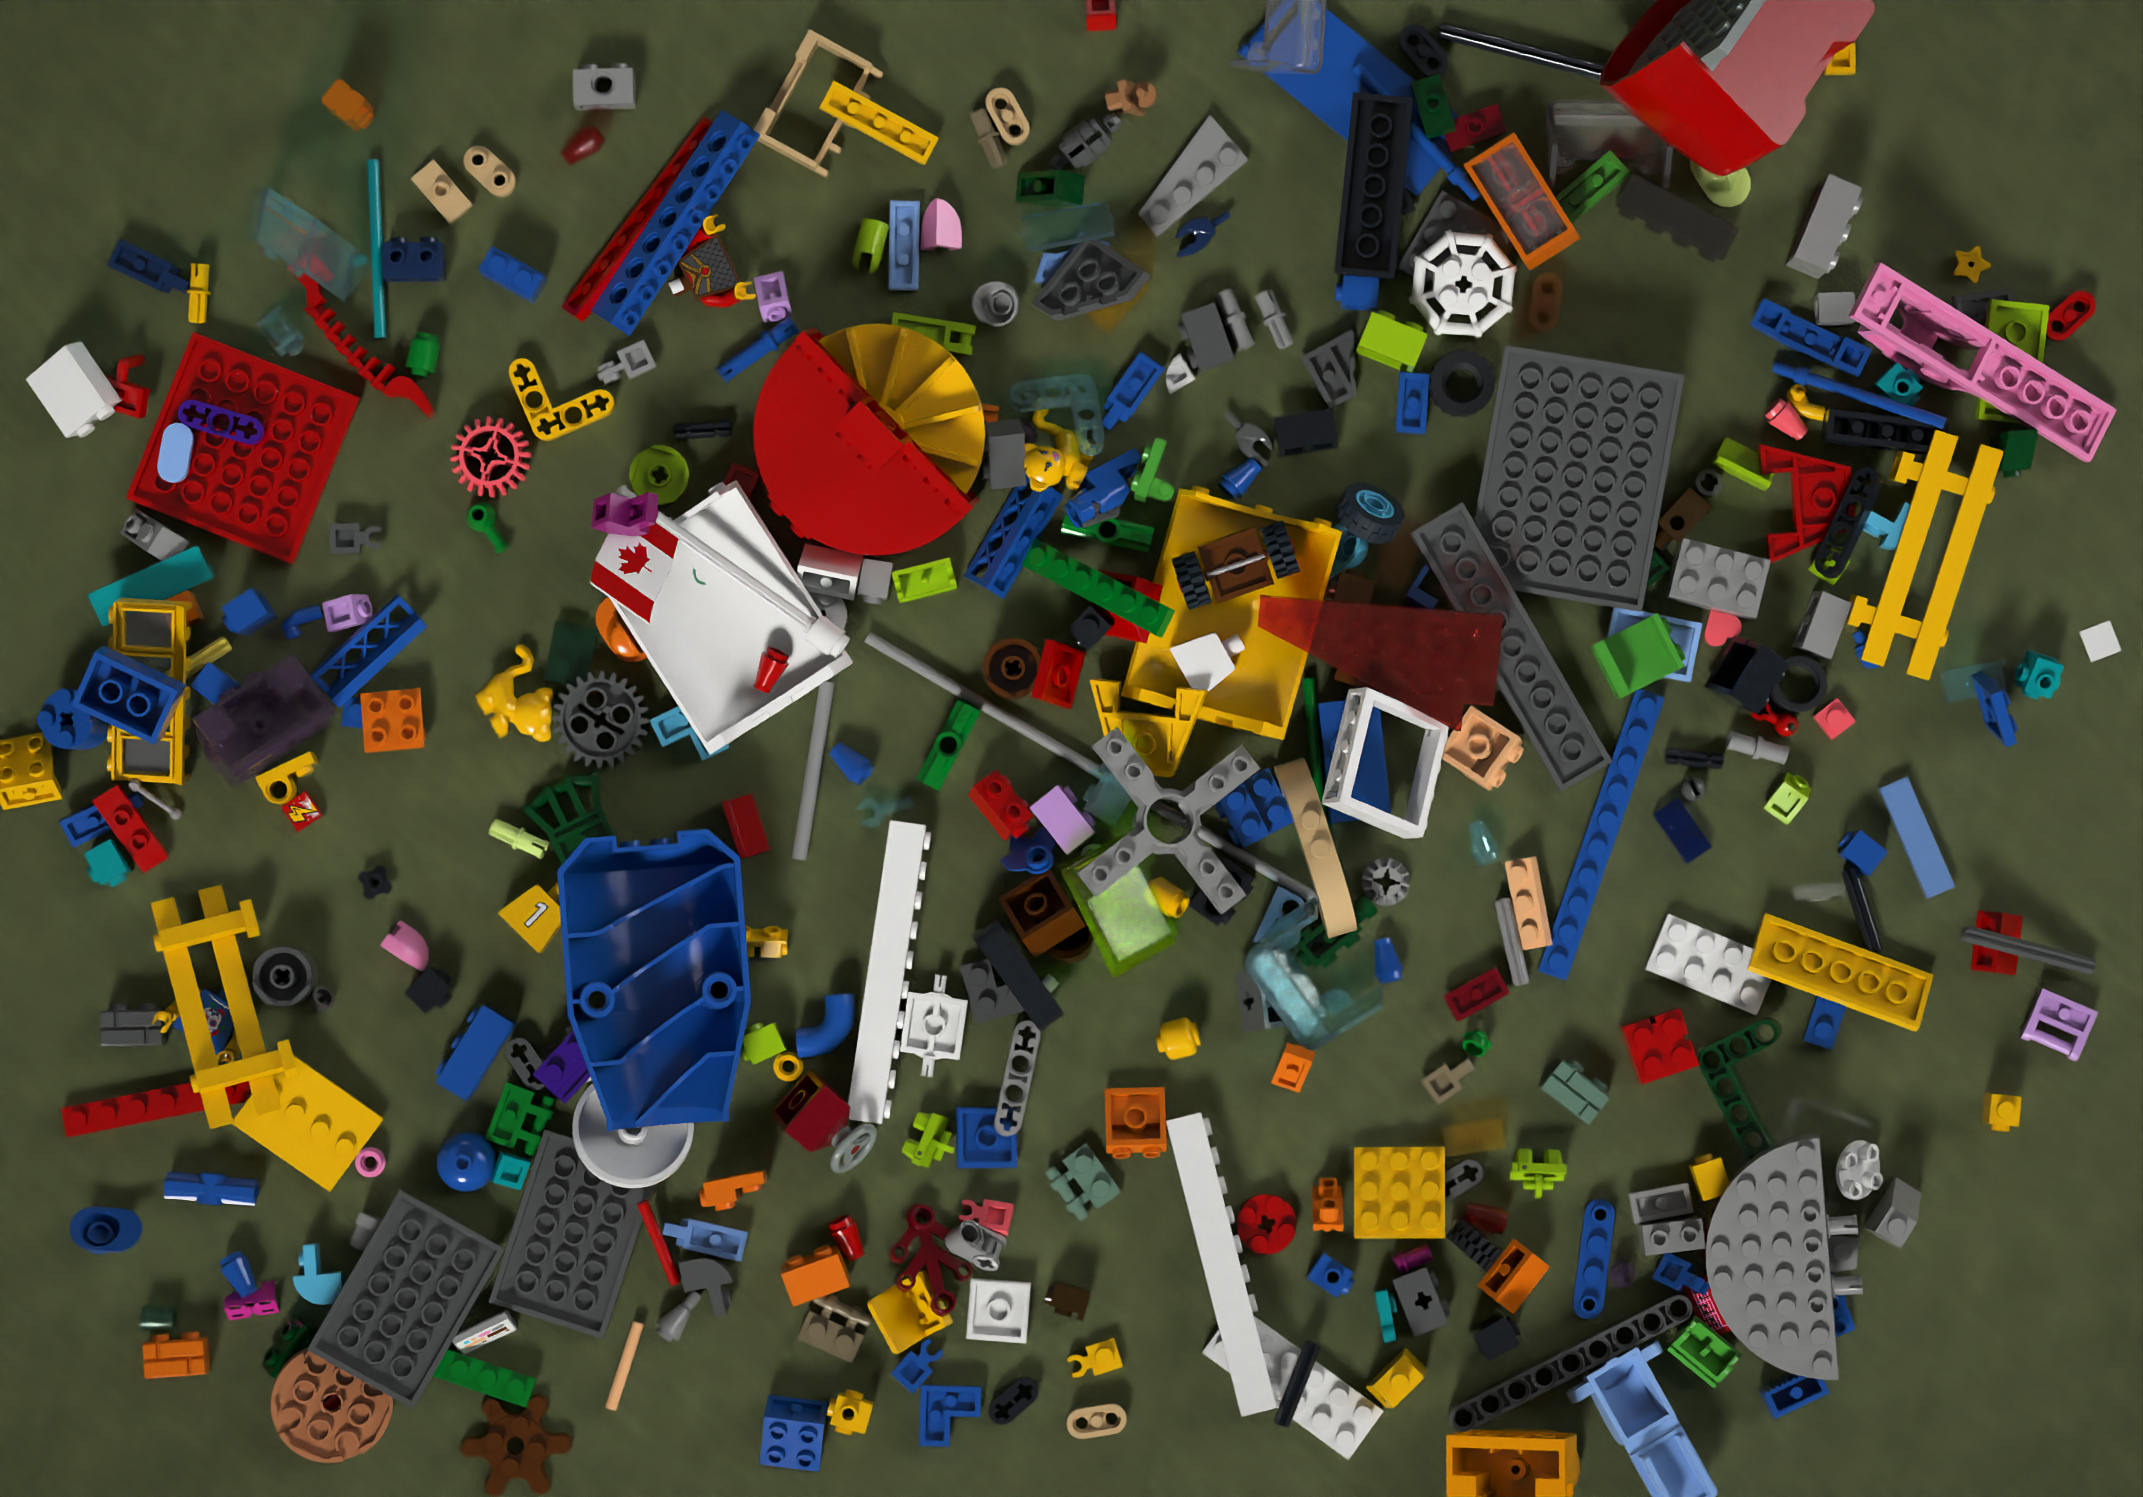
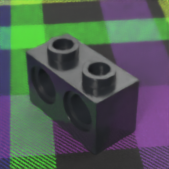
(1199, 901)
(1495, 1335)

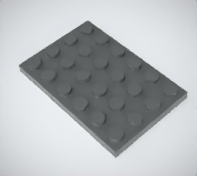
(568, 1242)
(405, 1299)

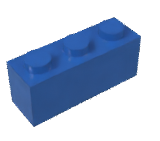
(474, 1051)

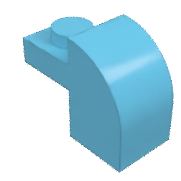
(1891, 530)
(316, 1285)

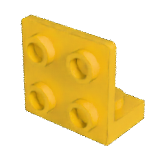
(27, 772)

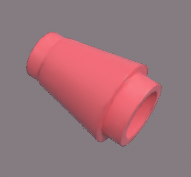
(1786, 419)

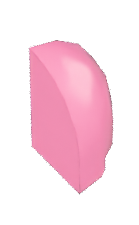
(940, 227)
(407, 946)

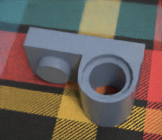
(1274, 910)

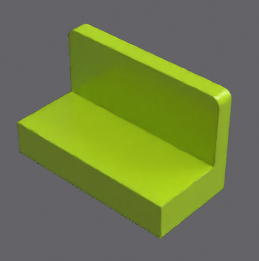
(1741, 463)

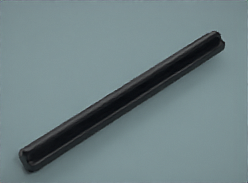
(1520, 50)

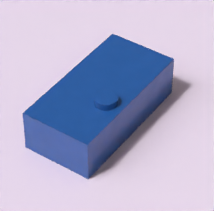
(1371, 775)

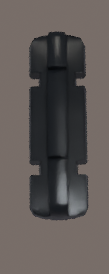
(702, 429)
(1694, 758)

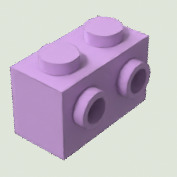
(1064, 819)

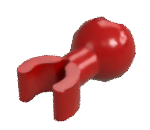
(1780, 721)

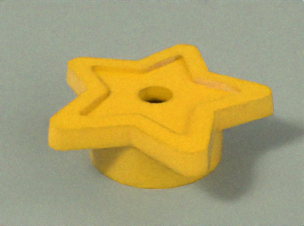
(1972, 256)

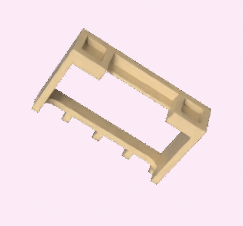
(771, 115)

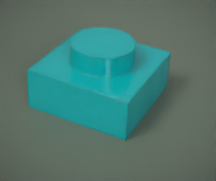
(510, 1170)

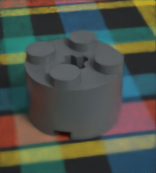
(267, 976)

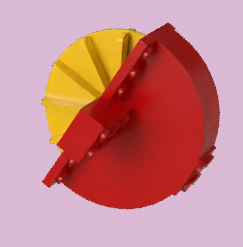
(869, 438)

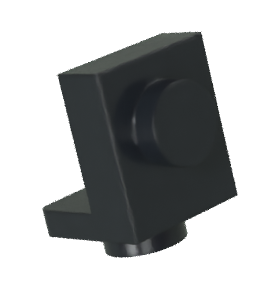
(1090, 627)

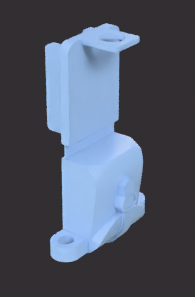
(1646, 1424)

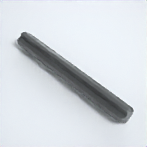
(2027, 949)

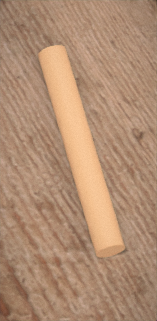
(624, 1365)

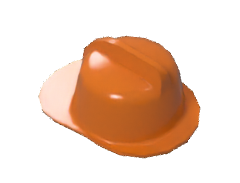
(617, 633)

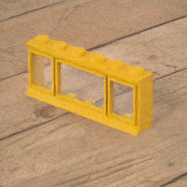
(157, 637)

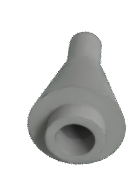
(674, 1322)

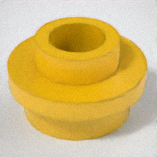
(779, 1070)

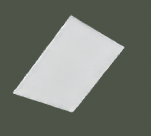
(2100, 641)

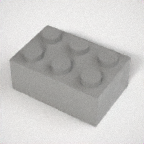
(1825, 227)
(1717, 579)

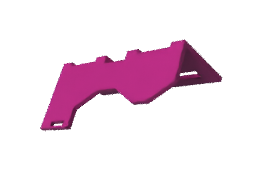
(264, 1294)

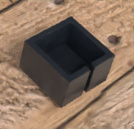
(1746, 674)

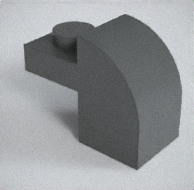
(710, 1274)

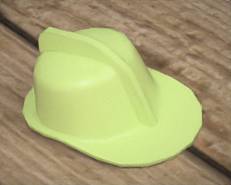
(1723, 190)

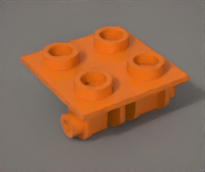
(392, 720)

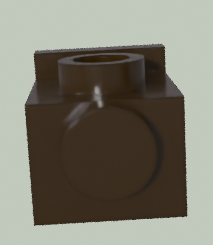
(1068, 1299)

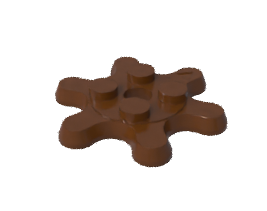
(537, 1445)

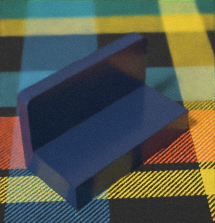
(1418, 597)

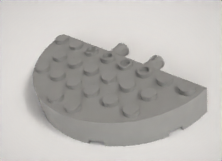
(1774, 1259)

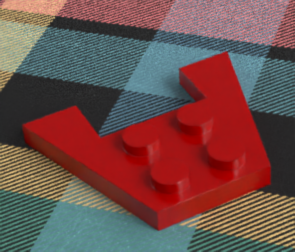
(1815, 495)

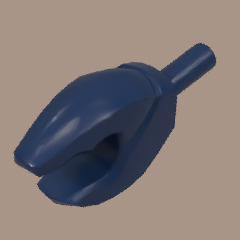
(1203, 231)

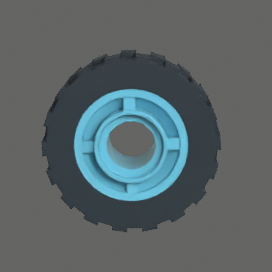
(1369, 513)

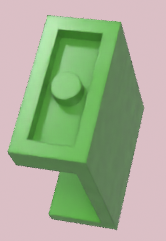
(1638, 655)

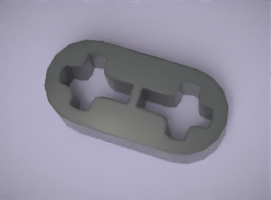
(522, 1067)
(1465, 1184)

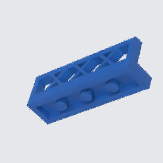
(1018, 537)
(374, 659)

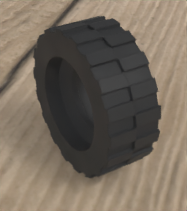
(1484, 383)

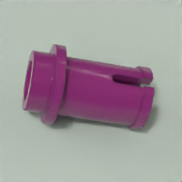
(1412, 1258)

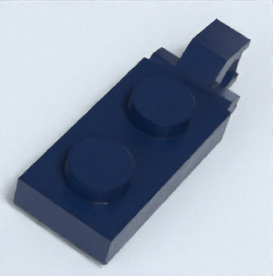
(146, 268)

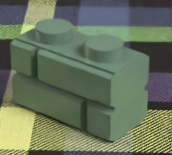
(1575, 1091)

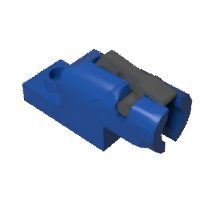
(1103, 491)

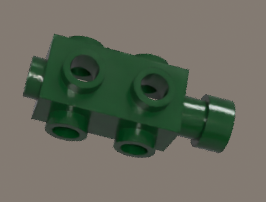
(1363, 909)

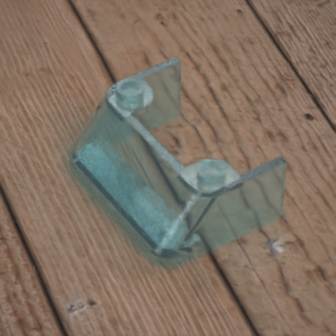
(1307, 1014)

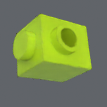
(762, 1042)

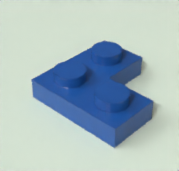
(940, 1403)

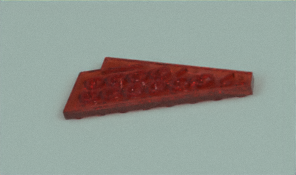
(1410, 653)

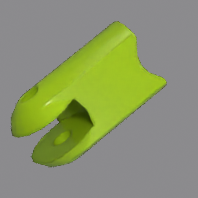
(870, 240)

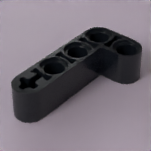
(1017, 974)

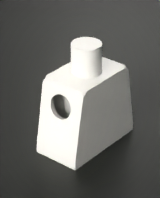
(1207, 659)

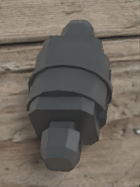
(1079, 135)

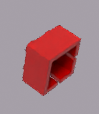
(1658, 1047)

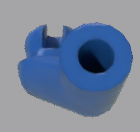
(297, 618)

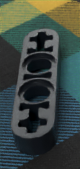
(1852, 524)

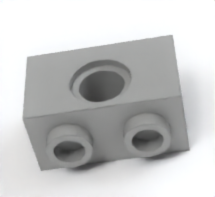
(620, 96)
(1671, 1235)

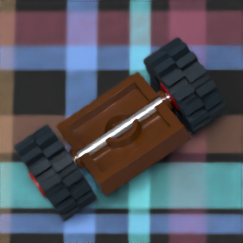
(1235, 565)

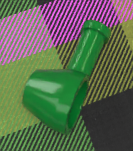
(486, 525)

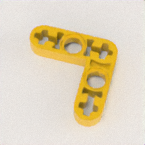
(547, 412)

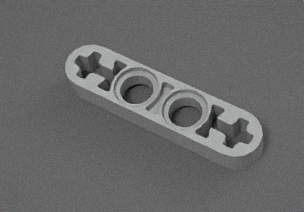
(1012, 1077)

